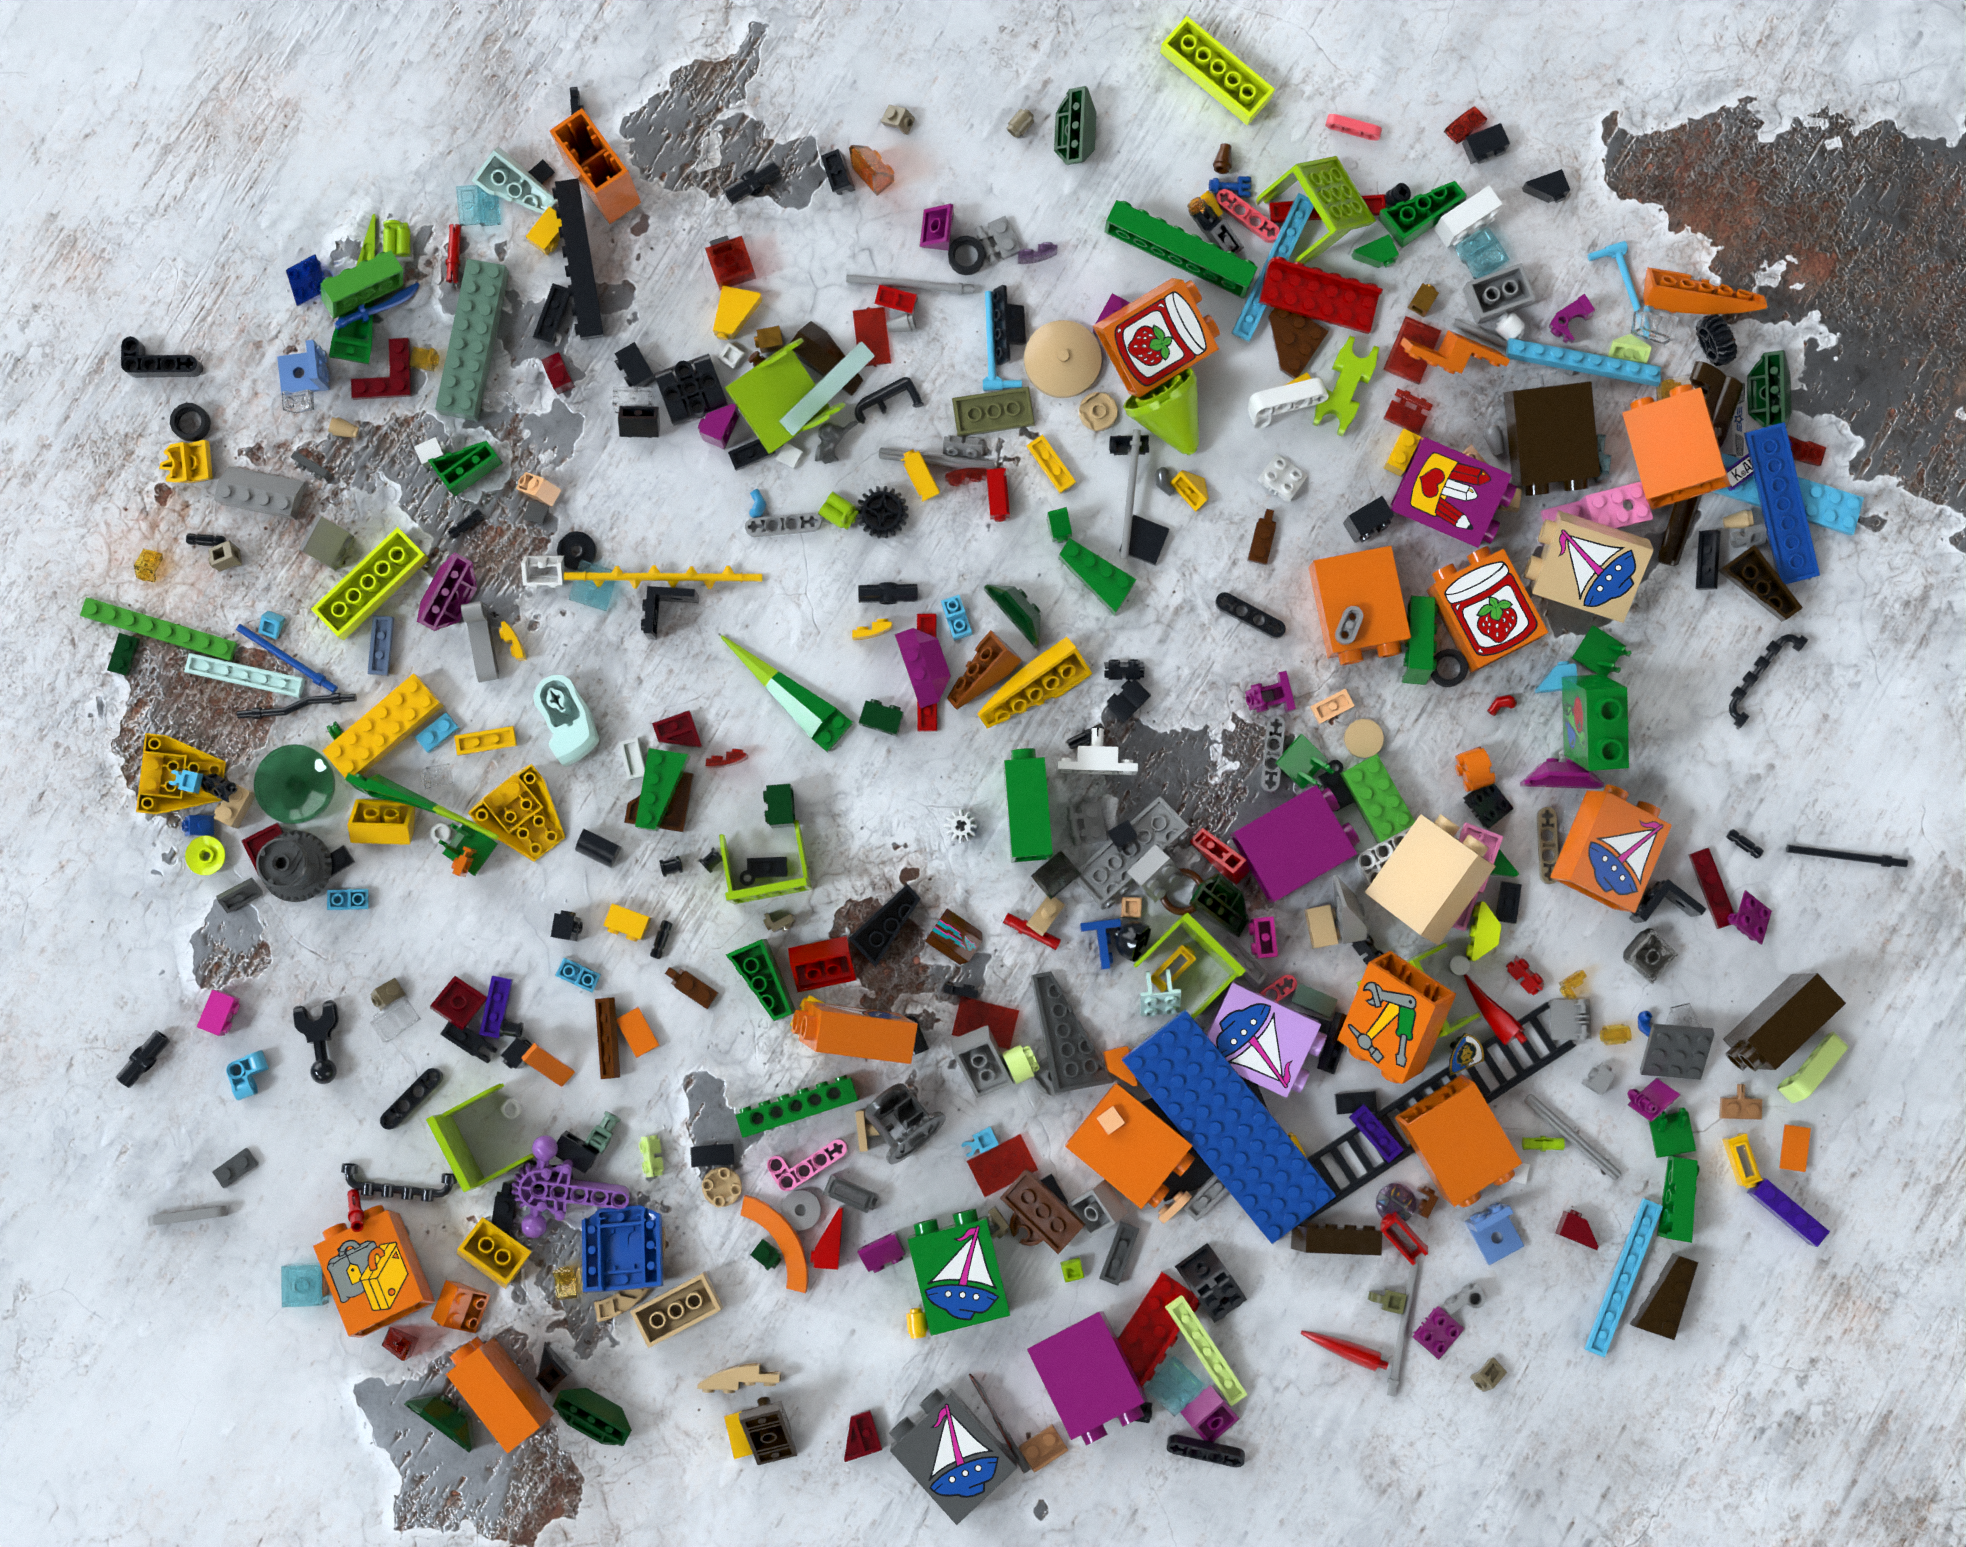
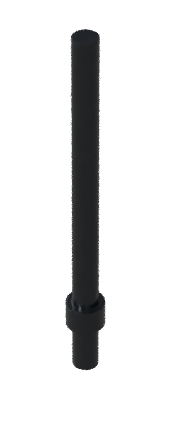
(1884, 860)

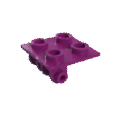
(1751, 918)
(1652, 1099)
(1438, 1332)

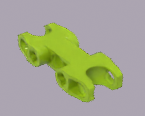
(1351, 370)

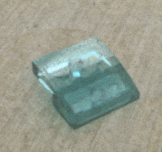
(477, 206)
(1481, 253)
(1604, 460)
(587, 592)
(1174, 1386)

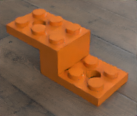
(1454, 352)

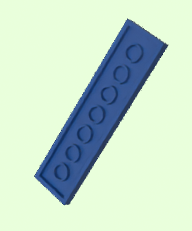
(1782, 503)

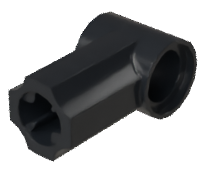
(920, 1042)

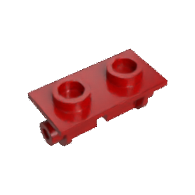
(1521, 969)

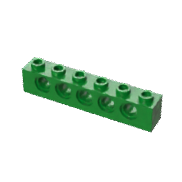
(749, 1127)

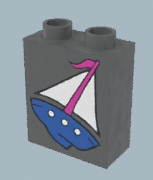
(951, 1454)

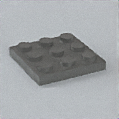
(1676, 1051)

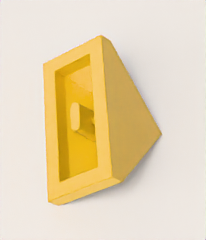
(1191, 488)

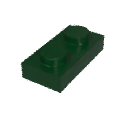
(123, 654)

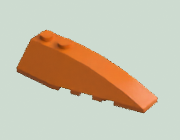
(1682, 294)

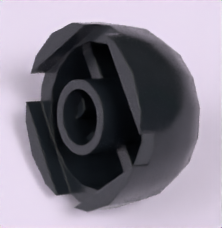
(1131, 939)

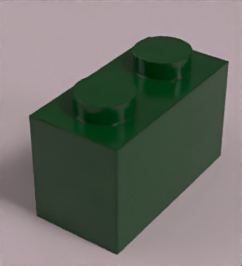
(881, 717)

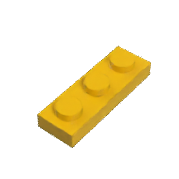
(1051, 464)
(485, 740)

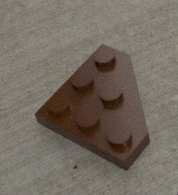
(1294, 340)
(677, 810)

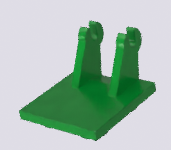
(1600, 652)
(1302, 762)
(469, 838)
(1672, 1134)

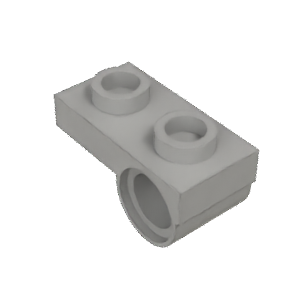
(1454, 1302)

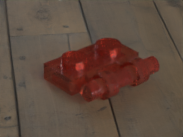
(1404, 416)

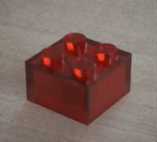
(730, 262)

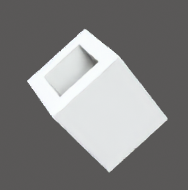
(430, 449)

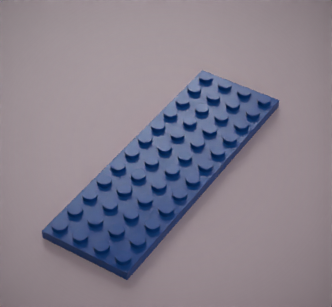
(1228, 1126)

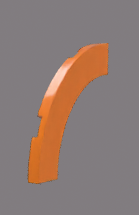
(786, 1238)

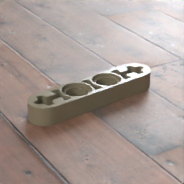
(1547, 845)

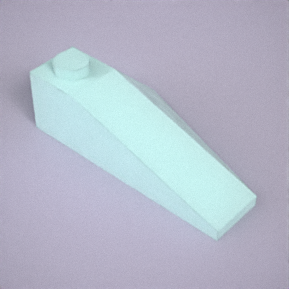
(508, 179)

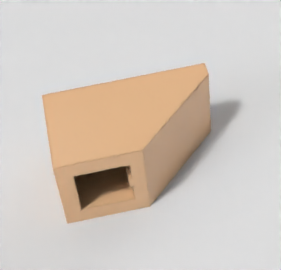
(538, 488)

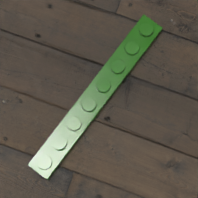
(158, 629)

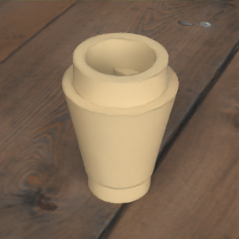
(342, 428)
(1739, 520)

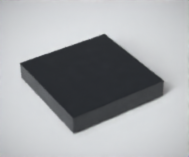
(1146, 539)

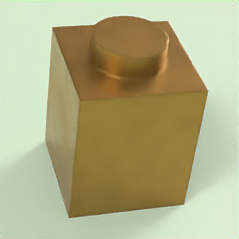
(1423, 299)
(769, 339)

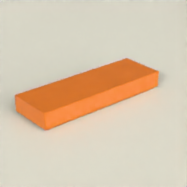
(548, 1064)

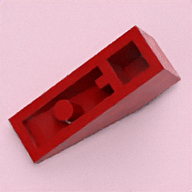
(1220, 856)
(828, 1248)

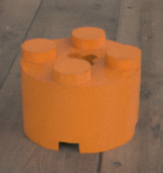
(1474, 768)

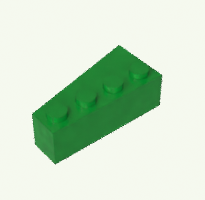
(1418, 215)
(1421, 646)

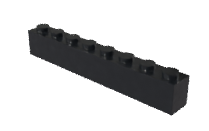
(579, 259)

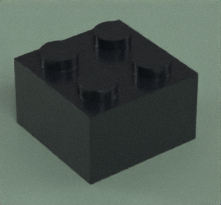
(1368, 519)

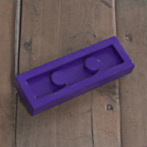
(495, 1006)
(1376, 1133)

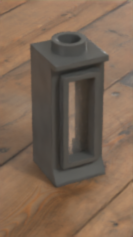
(850, 1194)

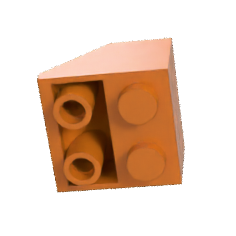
(1116, 1066)
(460, 1307)

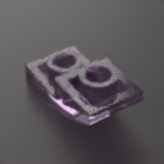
(1045, 251)

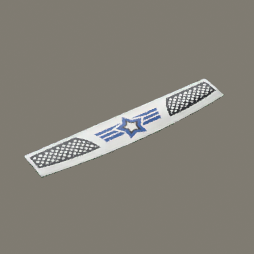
(1739, 424)

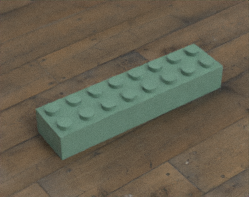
(472, 340)

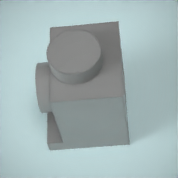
(1599, 1078)

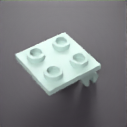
(1160, 1003)

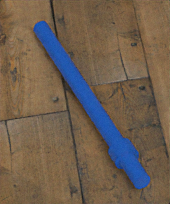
(318, 678)

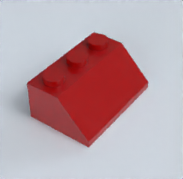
(821, 964)

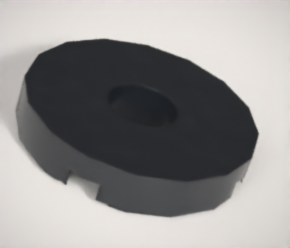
(574, 539)

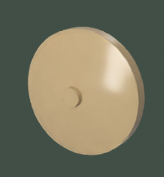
(1062, 359)

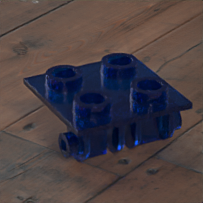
(305, 279)

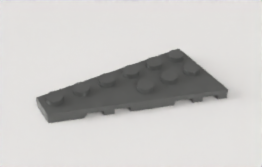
(1067, 1045)

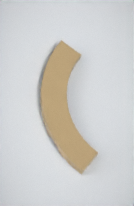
(622, 1300)

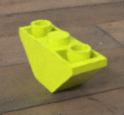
(1483, 933)

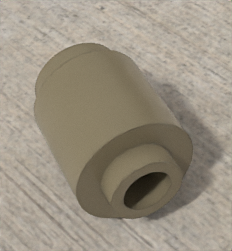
(1020, 123)

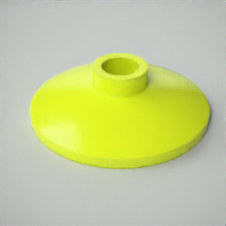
(196, 853)

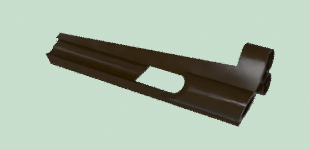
(1722, 400)

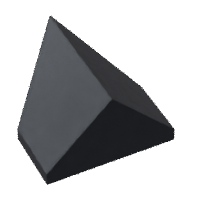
(551, 1369)

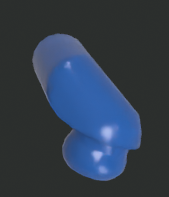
(1644, 1022)

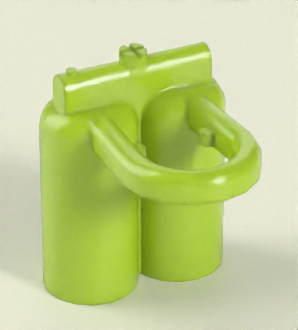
(396, 238)
(838, 511)

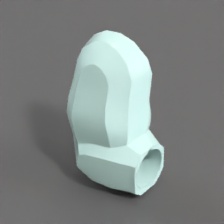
(567, 719)

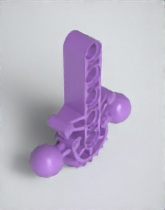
(535, 1224)

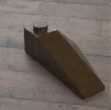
(822, 353)

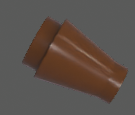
(1223, 162)

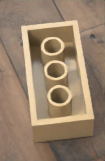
(676, 1309)

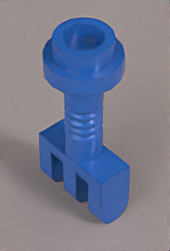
(1215, 185)

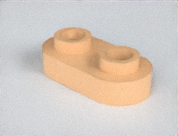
(1180, 1200)

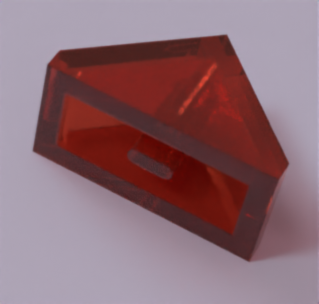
(399, 1343)

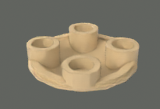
(721, 1186)

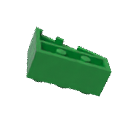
(465, 466)

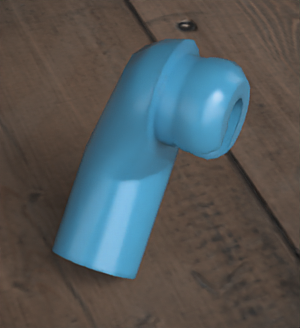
(759, 504)

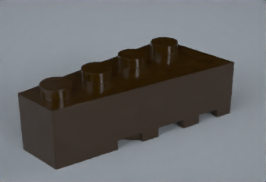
(1760, 581)
(1337, 1240)
(1667, 1298)

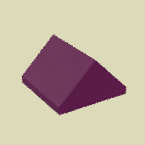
(937, 227)

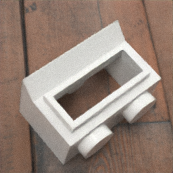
(537, 580)

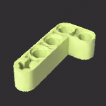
(1813, 1069)

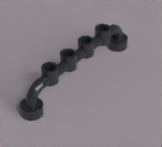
(1761, 664)
(387, 1190)

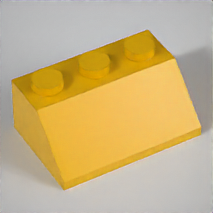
(381, 822)
(493, 1252)

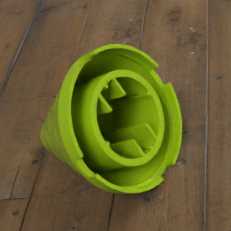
(1170, 411)

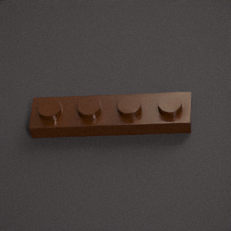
(607, 1038)

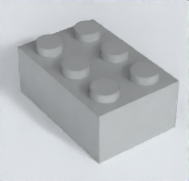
(1499, 293)

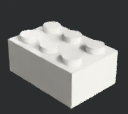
(1468, 217)

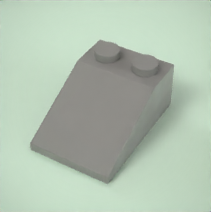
(327, 543)
(1348, 913)
(981, 1061)

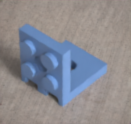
(314, 366)
(1493, 1220)

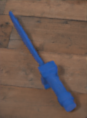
(399, 298)

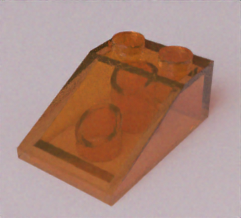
(871, 168)

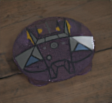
(1396, 1198)

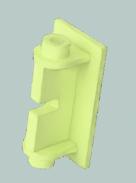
(651, 1163)

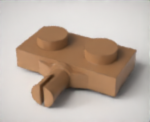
(1740, 1106)

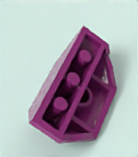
(450, 588)
(924, 665)
(1562, 775)

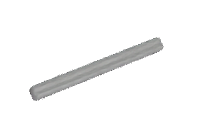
(937, 460)
(1572, 1136)

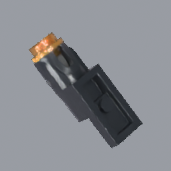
(1214, 227)

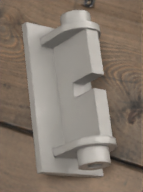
(971, 448)

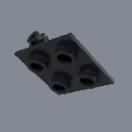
(1488, 805)

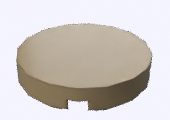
(1098, 411)
(1363, 738)

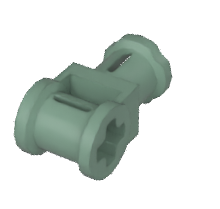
(602, 1133)

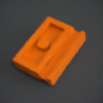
(462, 864)

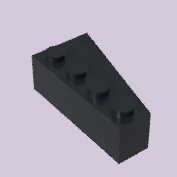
(881, 928)

